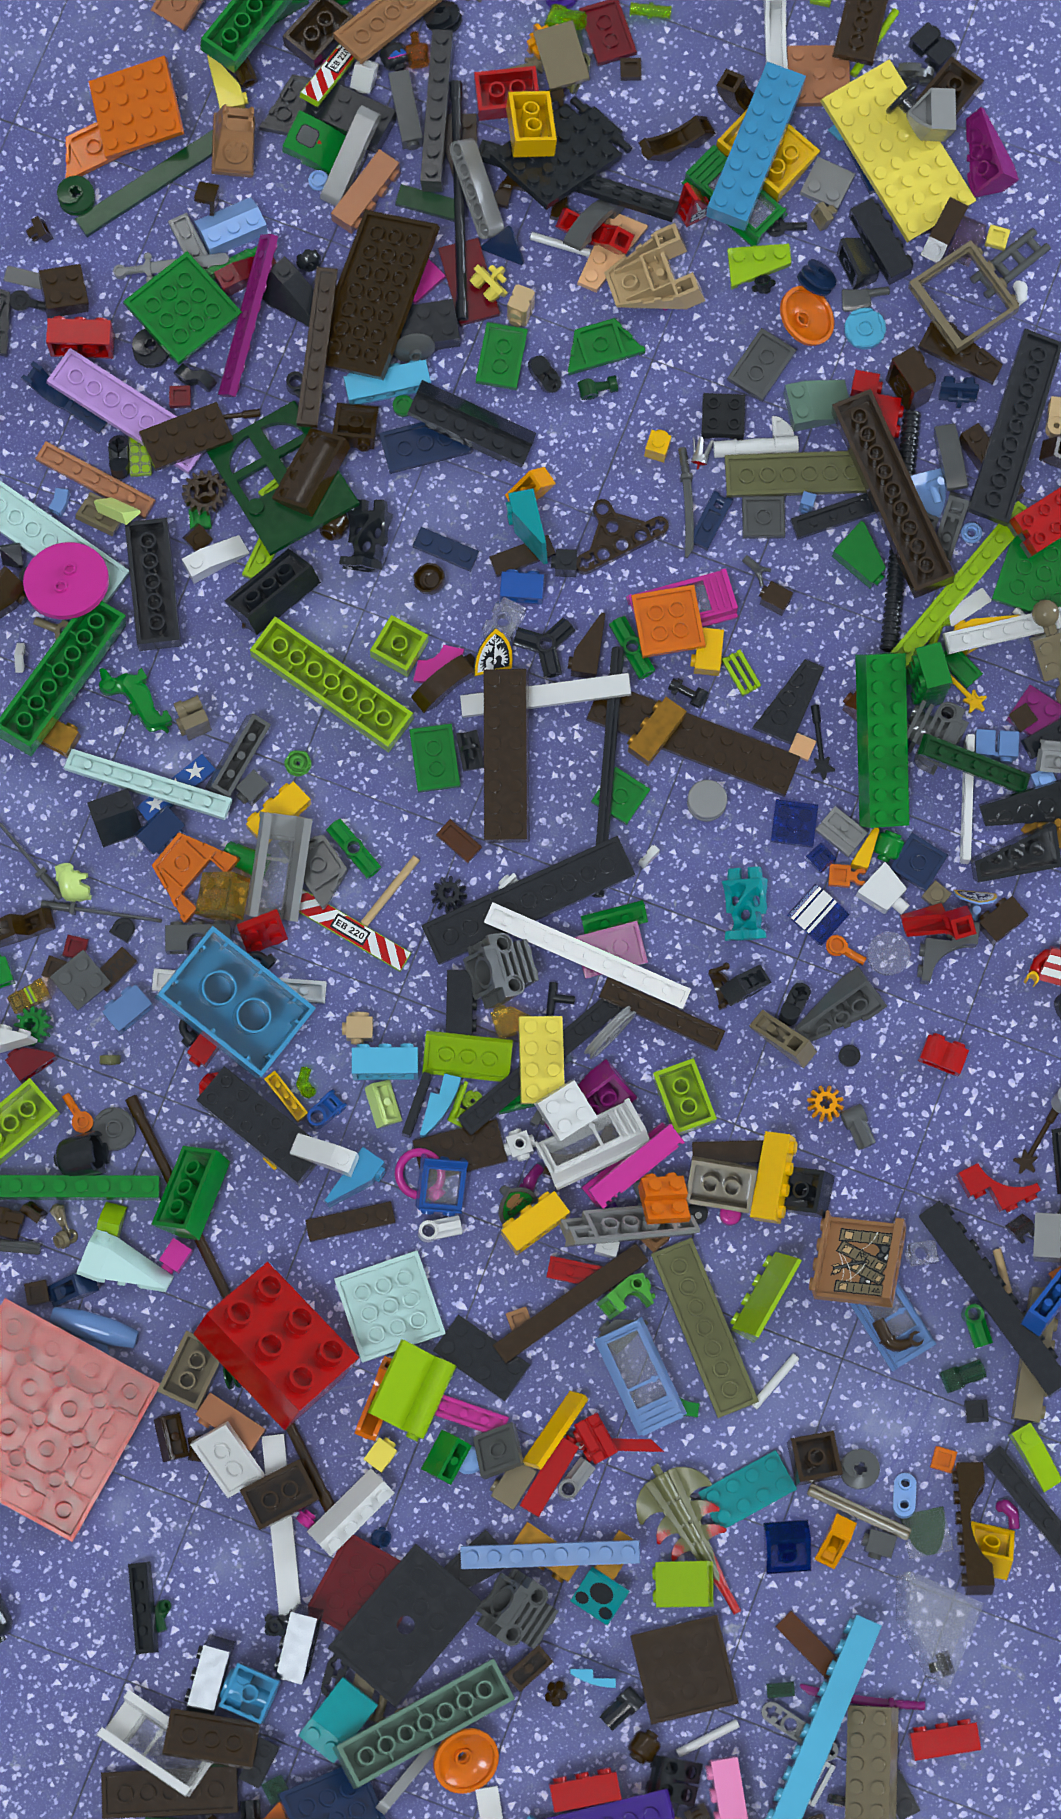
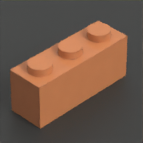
(216, 1412)

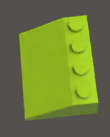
(765, 1296)

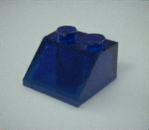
(787, 1546)

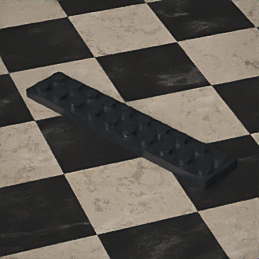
(1015, 427)
(531, 897)

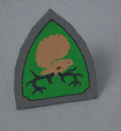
(514, 1201)

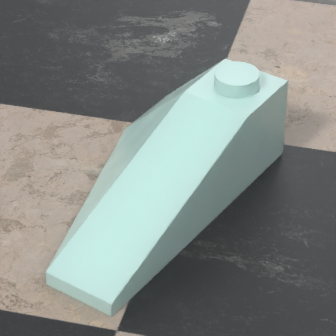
(115, 1260)

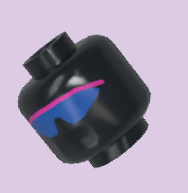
(394, 56)

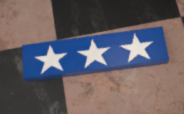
(192, 775)

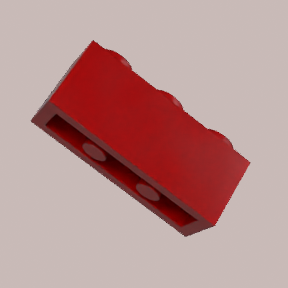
(944, 1740)

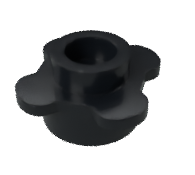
(763, 284)
(270, 1629)

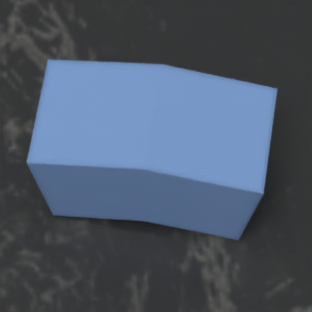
(60, 501)

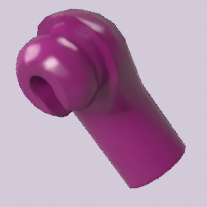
(531, 1178)
(1011, 1511)

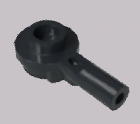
(781, 226)
(21, 301)

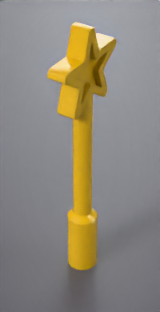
(972, 699)

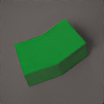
(691, 1408)

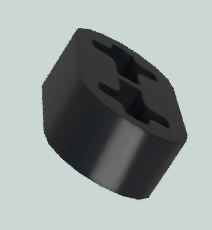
(329, 1674)

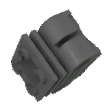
(937, 726)
(500, 969)
(516, 1610)

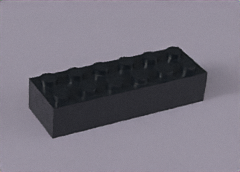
(153, 584)

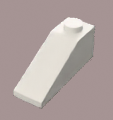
(214, 558)
(325, 1154)

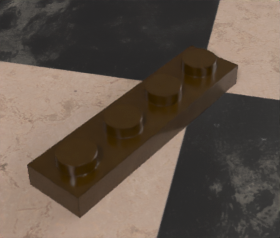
(350, 1221)

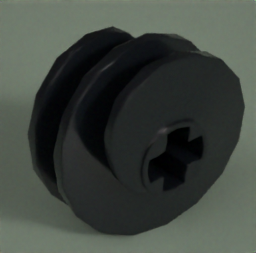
(443, 17)
(142, 354)

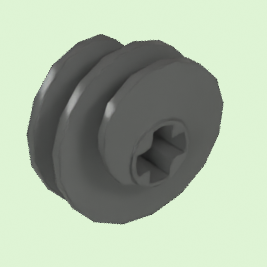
(865, 1478)

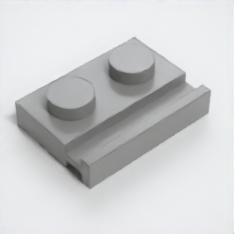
(1049, 756)
(841, 831)

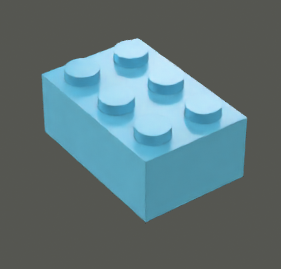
(385, 1062)

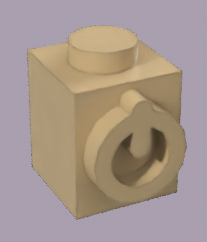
(358, 1027)

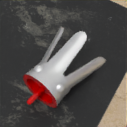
(698, 456)

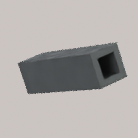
(405, 109)

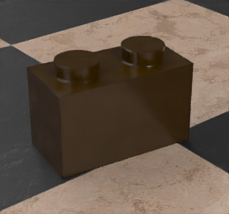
(1002, 920)
(529, 1668)

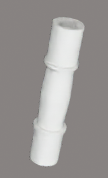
(782, 444)

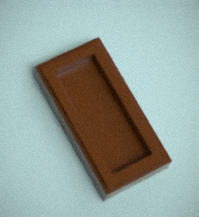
(459, 841)

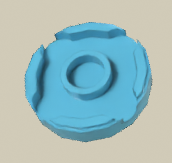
(865, 328)

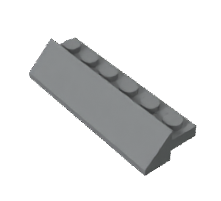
(619, 1225)

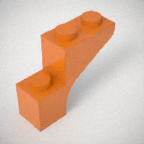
(368, 1424)

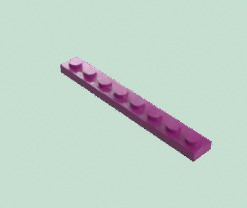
(246, 321)

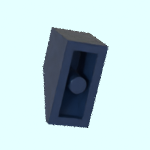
(71, 1289)

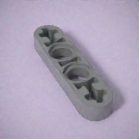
(795, 1733)
(404, 1781)

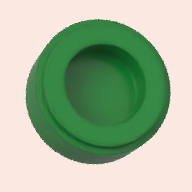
(401, 405)

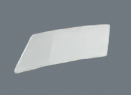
(969, 606)

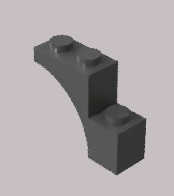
(935, 949)

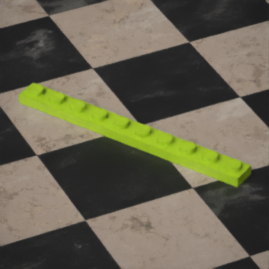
(954, 593)

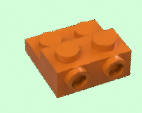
(664, 1198)

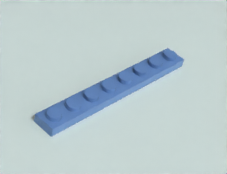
(550, 1554)

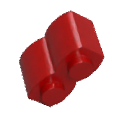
(943, 1054)

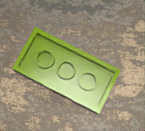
(467, 1056)

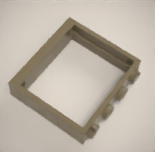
(936, 316)

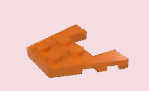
(183, 863)

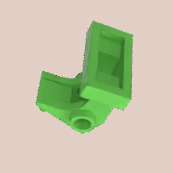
(633, 1285)

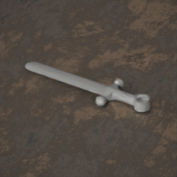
(156, 267)

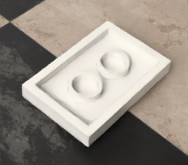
(227, 1459)

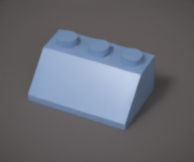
(231, 227)

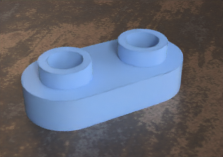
(904, 1494)

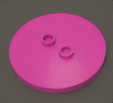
(66, 580)

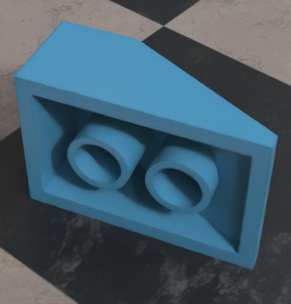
(366, 1173)

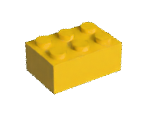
(531, 124)
(534, 1222)

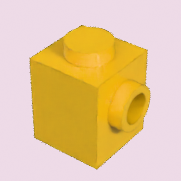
(658, 445)

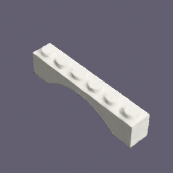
(775, 32)

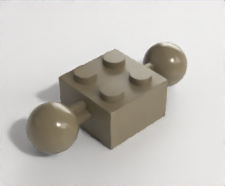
(1047, 646)

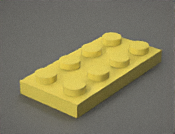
(540, 1056)

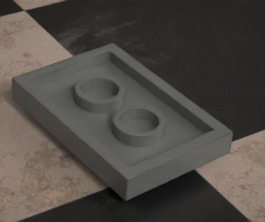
(761, 364)

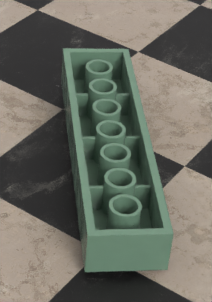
(423, 1723)

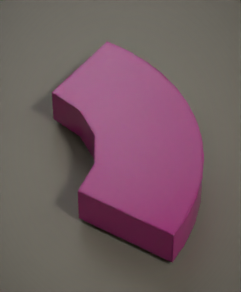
(426, 668)

